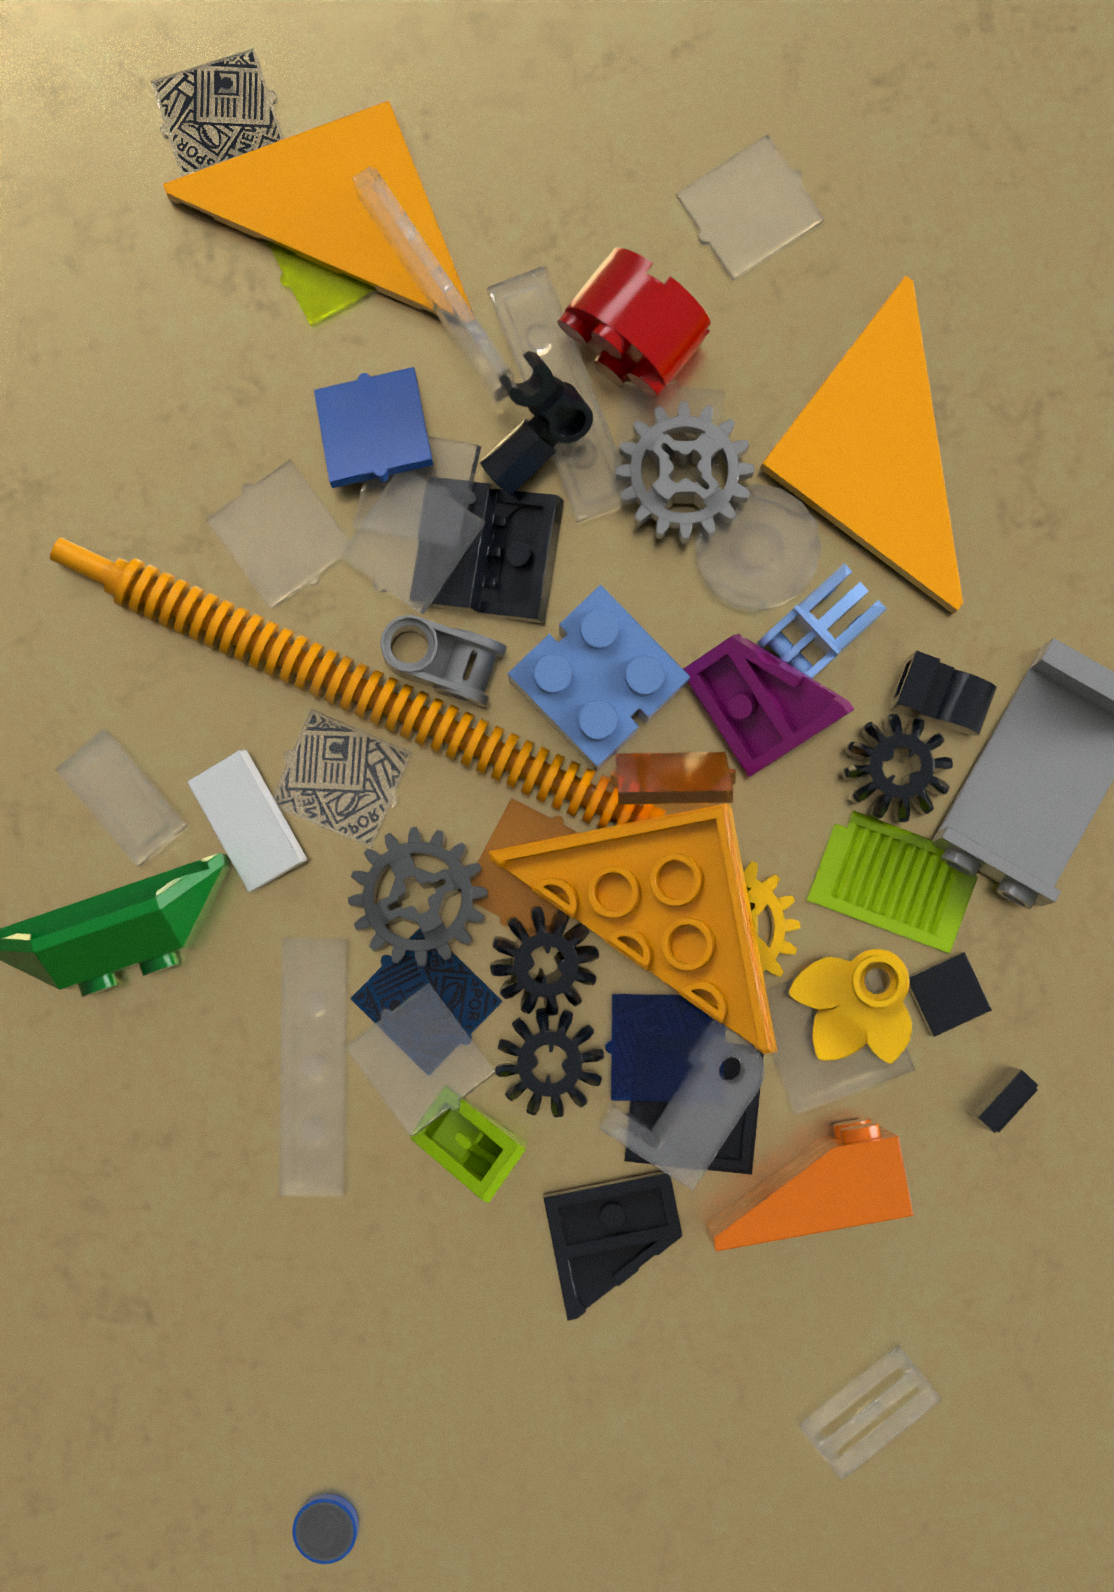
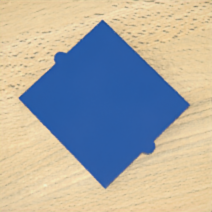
(373, 427)

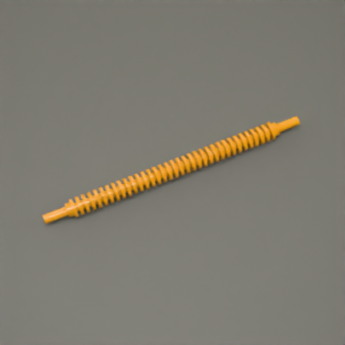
(188, 610)

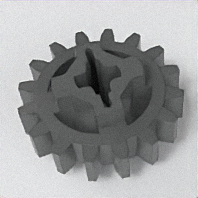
(382, 915)

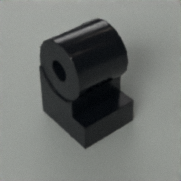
(942, 695)

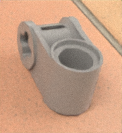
(446, 658)

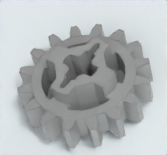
(702, 452)

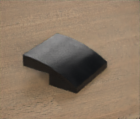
(510, 559)

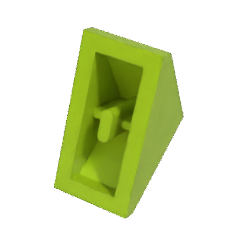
(472, 1148)

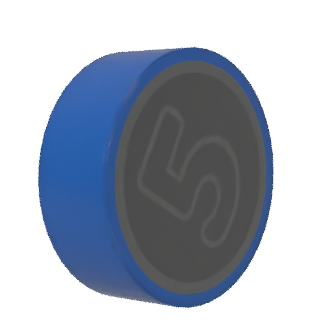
(325, 1528)

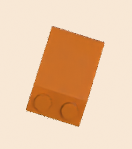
(826, 1187)

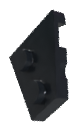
(609, 1233)

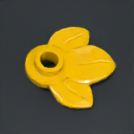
(849, 1013)

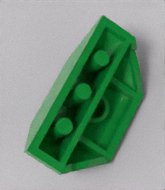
(117, 929)

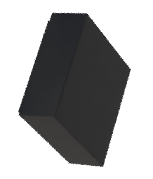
(948, 994)
(1003, 1100)

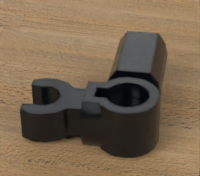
(558, 417)

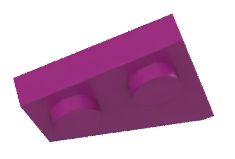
(761, 701)

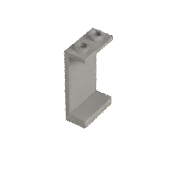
(1036, 779)

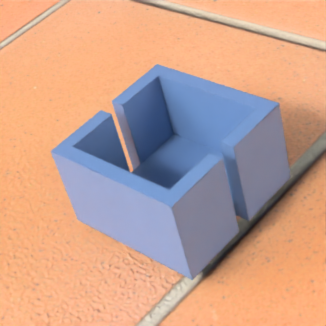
(598, 678)

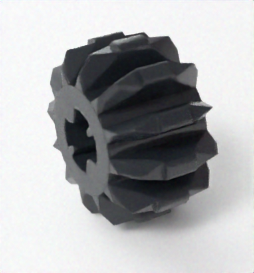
(912, 785)
(522, 962)
(528, 1061)

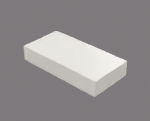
(247, 820)

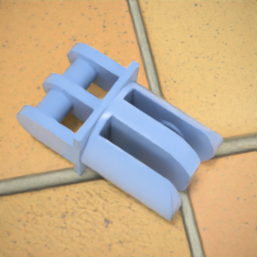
(817, 630)

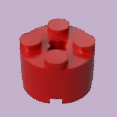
(636, 322)

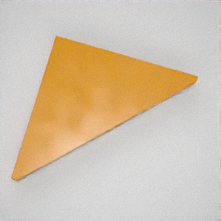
(307, 202)
(872, 452)
(667, 900)

